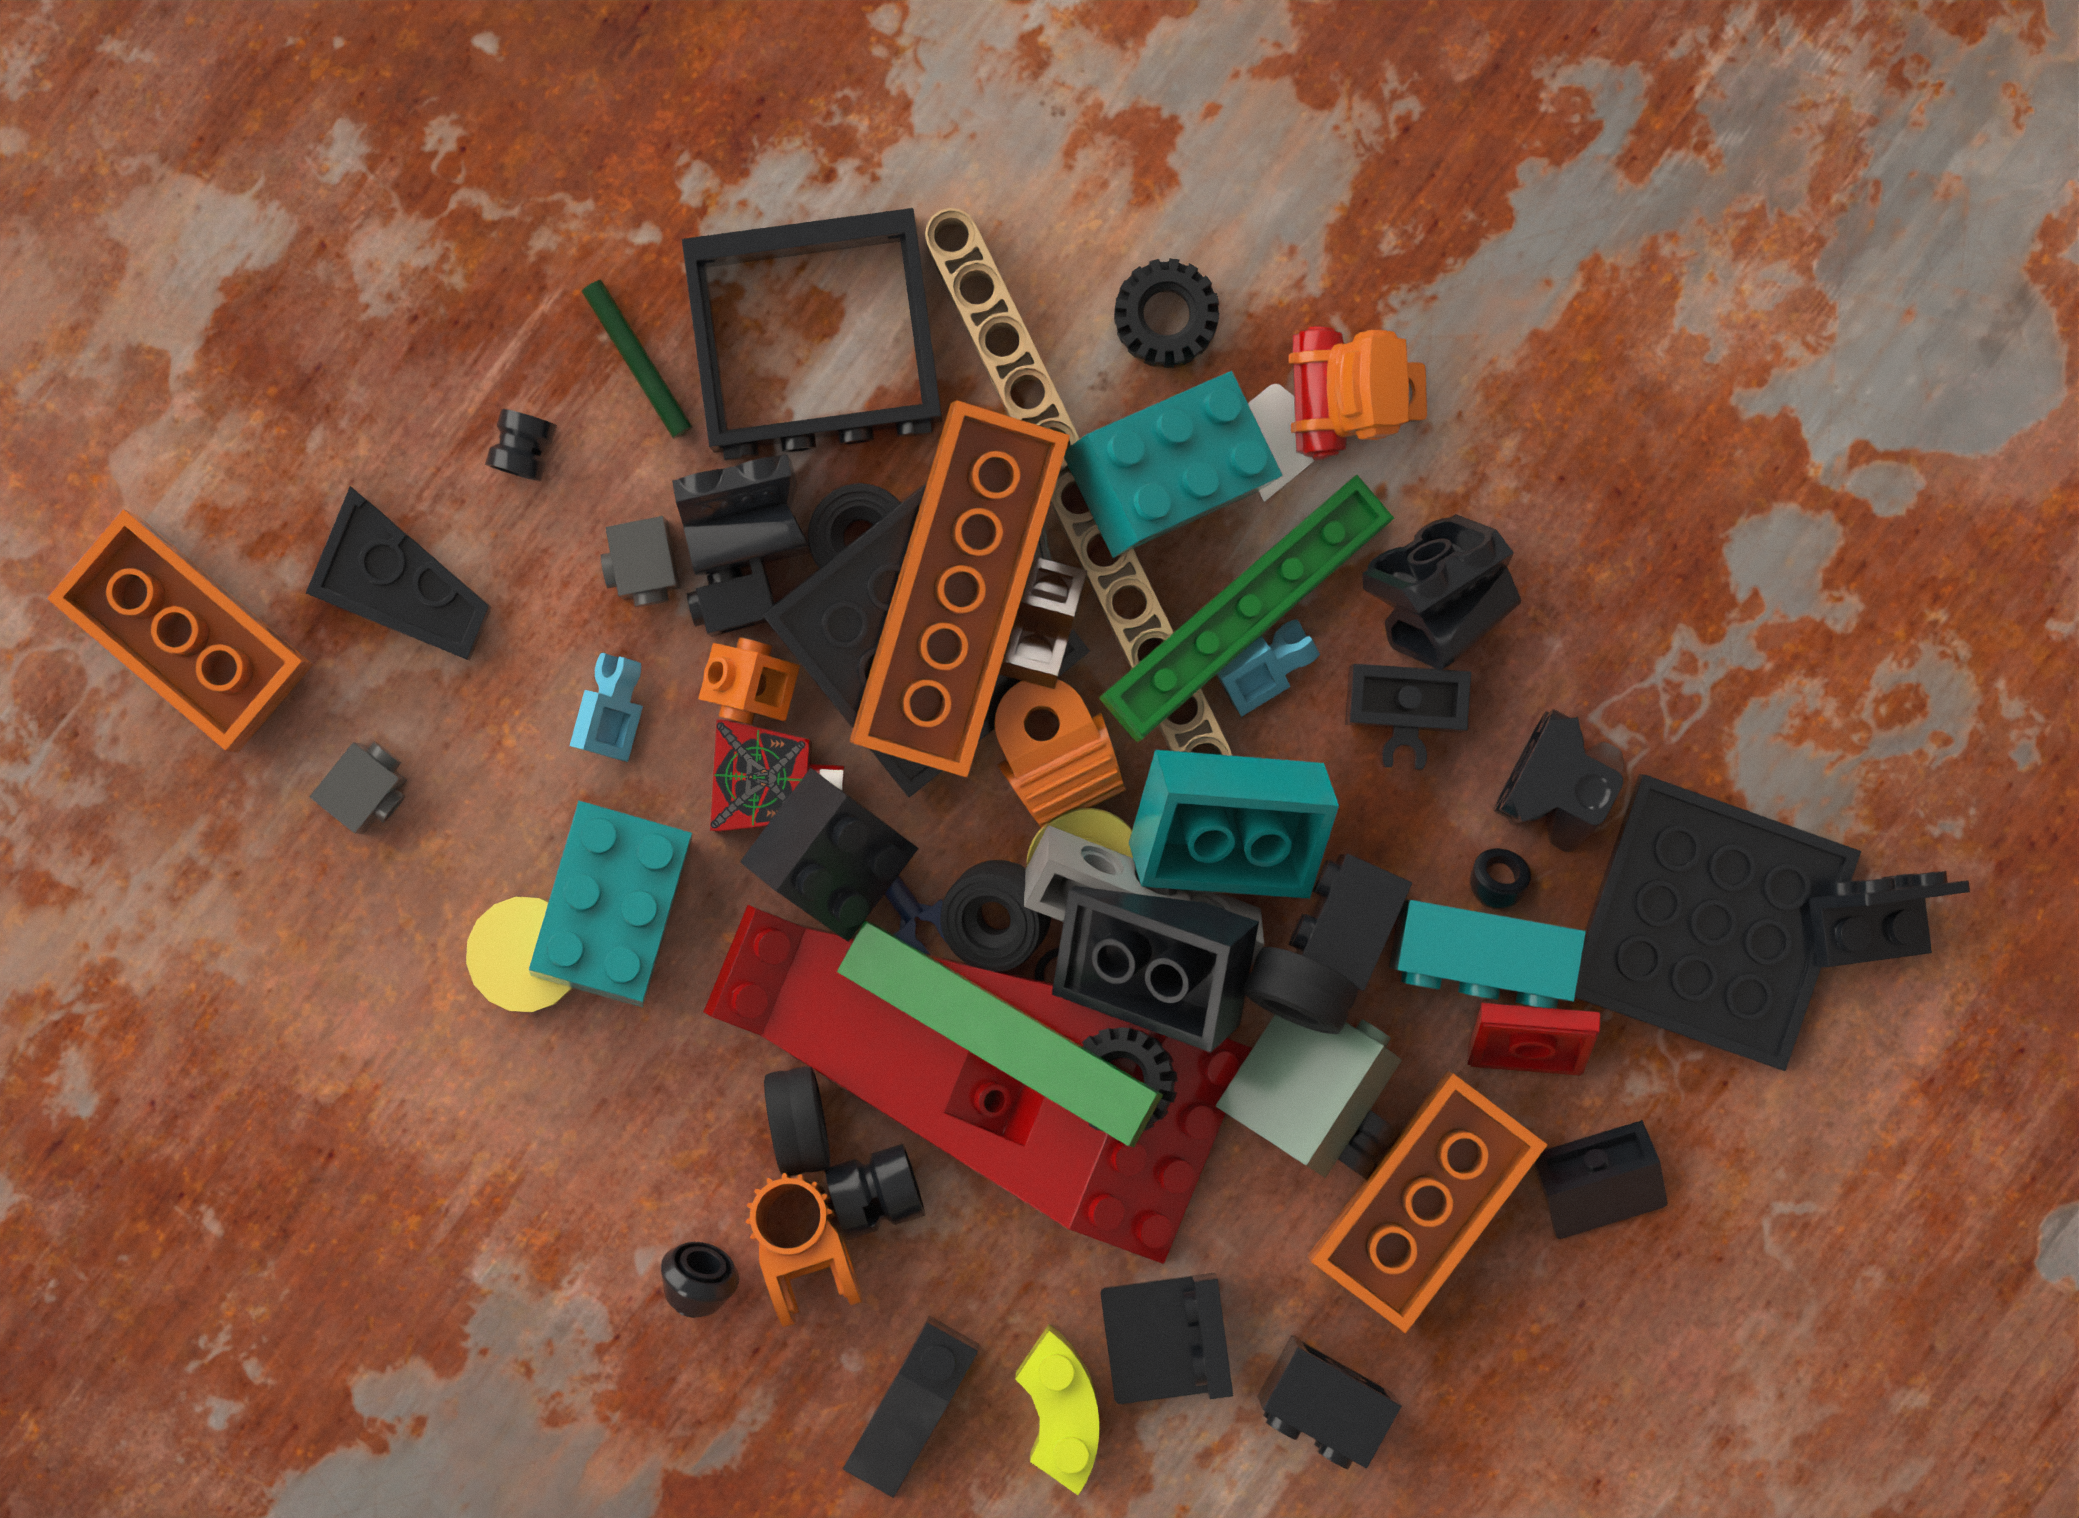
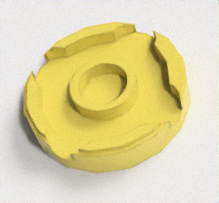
(502, 952)

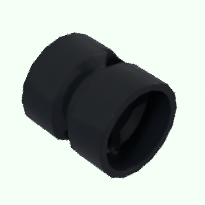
(874, 1191)

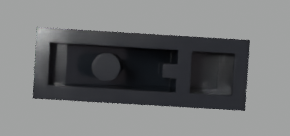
(911, 1406)

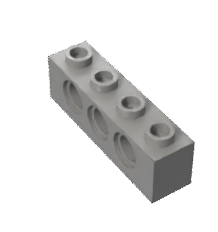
(1072, 861)

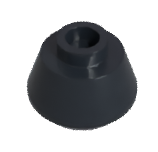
(698, 1278)

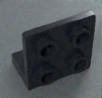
(1877, 917)
(1166, 1339)

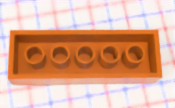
(959, 588)

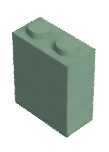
(1310, 1088)

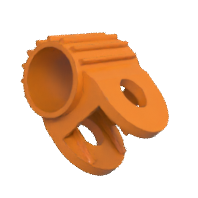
(1066, 771)
(822, 1251)

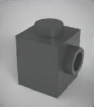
(641, 561)
(361, 787)

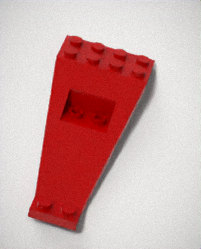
(788, 990)

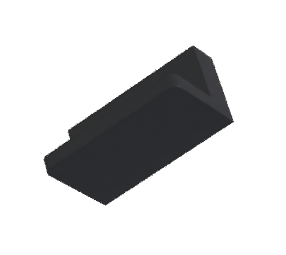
(1601, 1179)

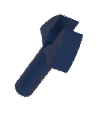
(910, 908)

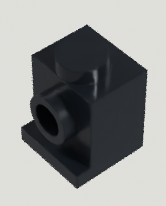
(731, 600)

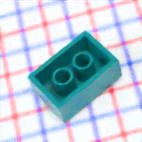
(1171, 463)
(1233, 824)
(610, 904)
(1486, 953)

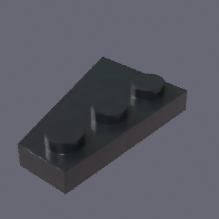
(394, 581)

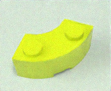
(1066, 1409)

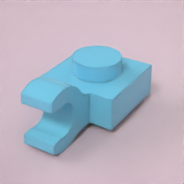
(1261, 669)
(608, 718)

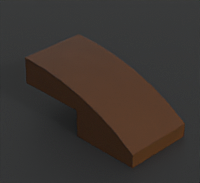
(1043, 623)

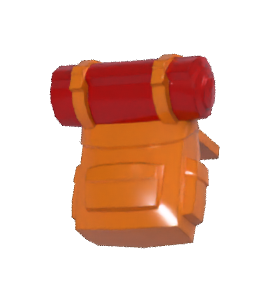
(1352, 388)

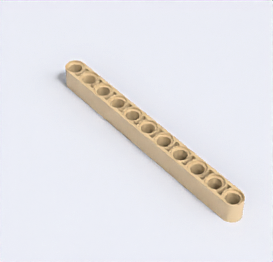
(1079, 529)

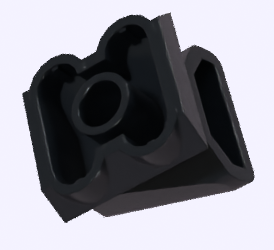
(740, 515)
(1444, 589)
(1562, 782)

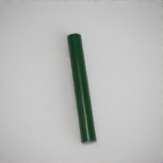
(636, 358)

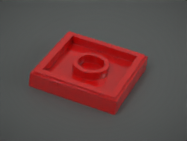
(1533, 1039)

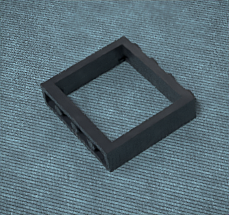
(801, 240)

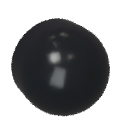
(1497, 894)

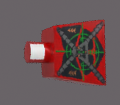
(758, 773)

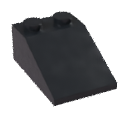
(1156, 962)

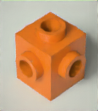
(748, 681)

